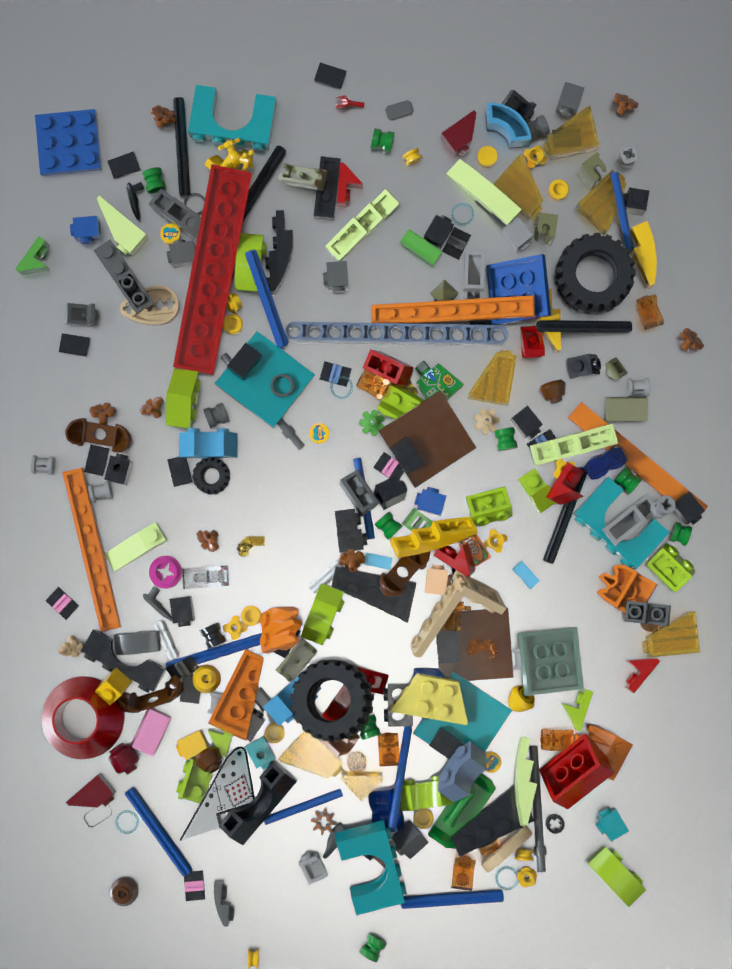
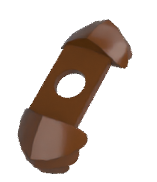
(82, 431)
(392, 584)
(133, 704)

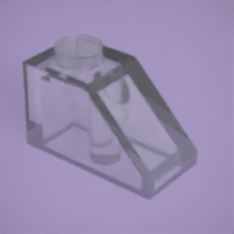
(205, 577)

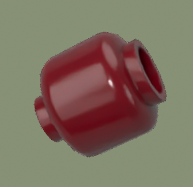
(123, 758)

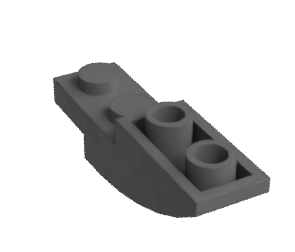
(176, 213)
(123, 276)

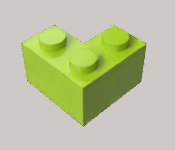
(182, 397)

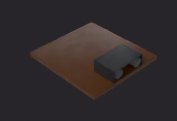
(427, 439)
(481, 626)

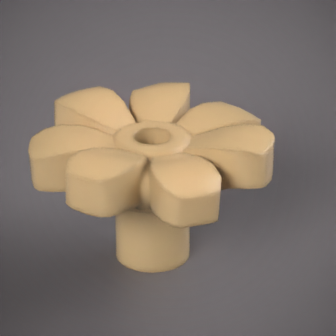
(481, 419)
(71, 647)

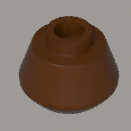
(553, 391)
(209, 759)
(123, 885)

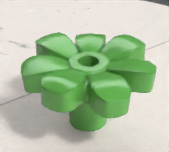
(373, 427)

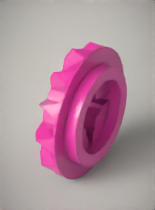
(161, 563)

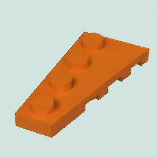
(237, 702)

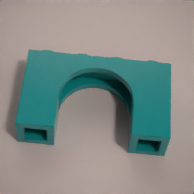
(255, 134)
(593, 513)
(373, 840)

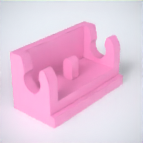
(150, 731)

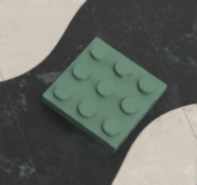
(550, 661)

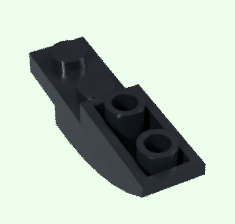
(279, 260)

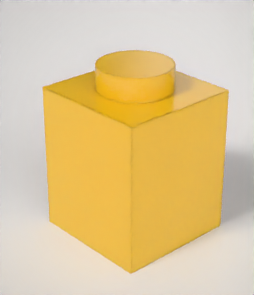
(113, 686)
(192, 745)

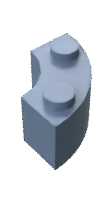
(462, 771)

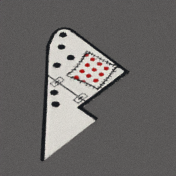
(228, 791)

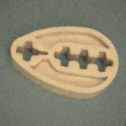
(155, 316)
(506, 849)

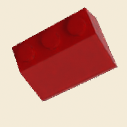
(576, 772)

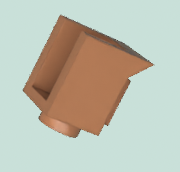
(343, 746)

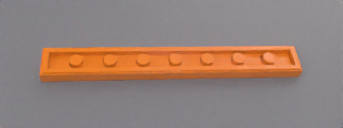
(455, 310)
(637, 460)
(91, 549)

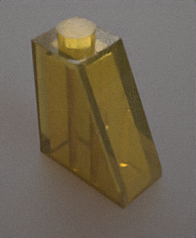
(573, 137)
(520, 187)
(600, 204)
(496, 380)
(675, 639)
(312, 756)

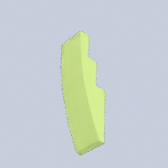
(483, 191)
(362, 225)
(573, 444)
(523, 788)

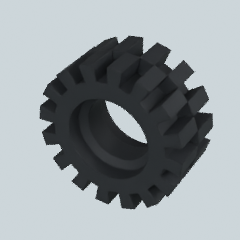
(198, 475)

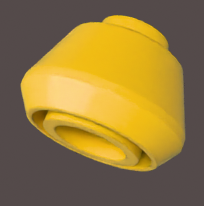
(213, 677)
(518, 701)

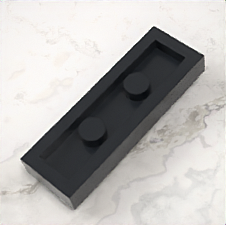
(326, 199)

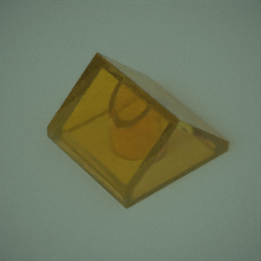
(361, 782)

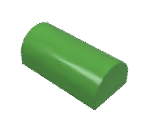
(421, 247)

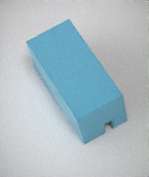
(378, 561)
(526, 575)

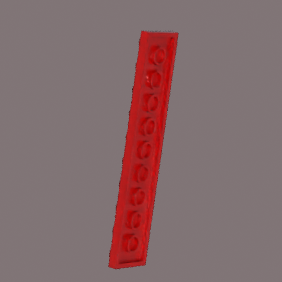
(212, 269)

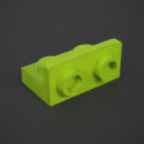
(398, 401)
(489, 506)
(671, 567)
(195, 782)

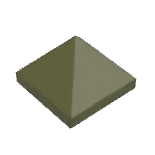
(444, 292)
(615, 369)

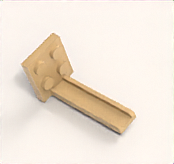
(476, 593)

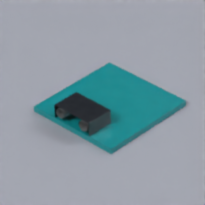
(250, 377)
(484, 719)

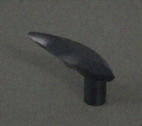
(133, 200)

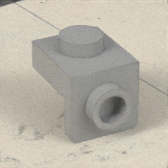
(312, 867)

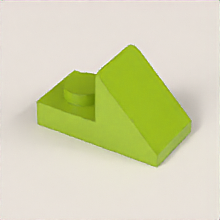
(536, 490)
(578, 714)
(222, 741)

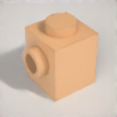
(437, 580)

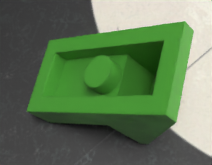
(30, 263)

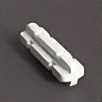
(324, 578)
(166, 640)

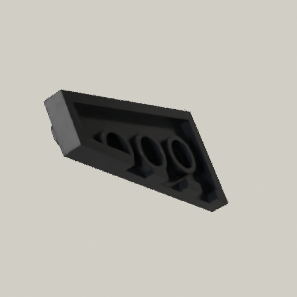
(366, 588)
(490, 824)

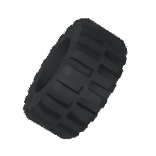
(609, 251)
(305, 693)

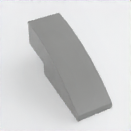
(474, 275)
(629, 520)

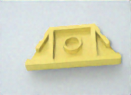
(432, 699)

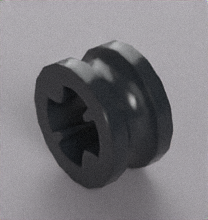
(555, 830)

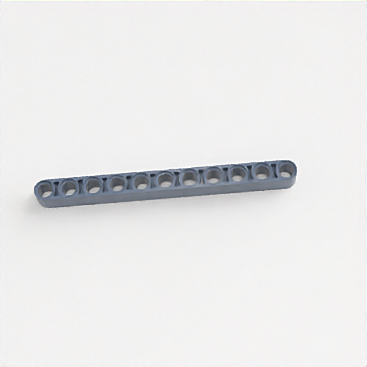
(406, 329)

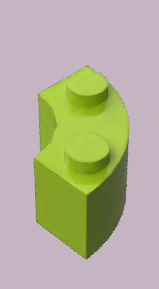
(243, 275)
(322, 613)
(422, 795)
(617, 877)

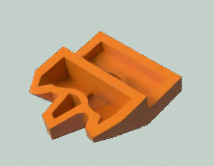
(626, 586)
(279, 629)
(611, 745)

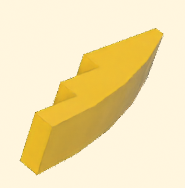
(431, 538)

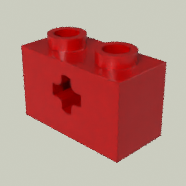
(388, 367)

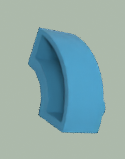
(509, 124)
(208, 444)
(279, 706)

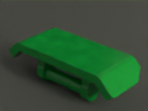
(464, 810)

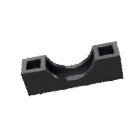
(100, 648)
(243, 822)

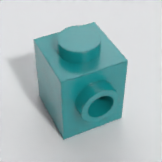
(260, 752)
(611, 823)

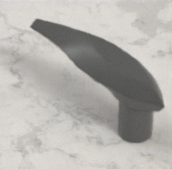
(150, 599)
(331, 842)

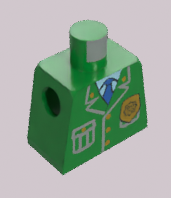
(437, 379)

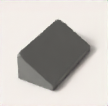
(359, 492)

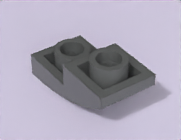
(647, 613)
(136, 642)
(224, 909)

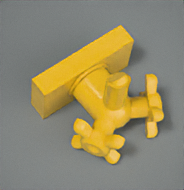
(234, 157)

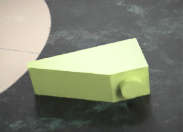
(124, 232)
(136, 546)

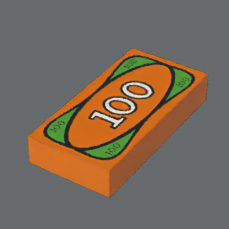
(477, 549)

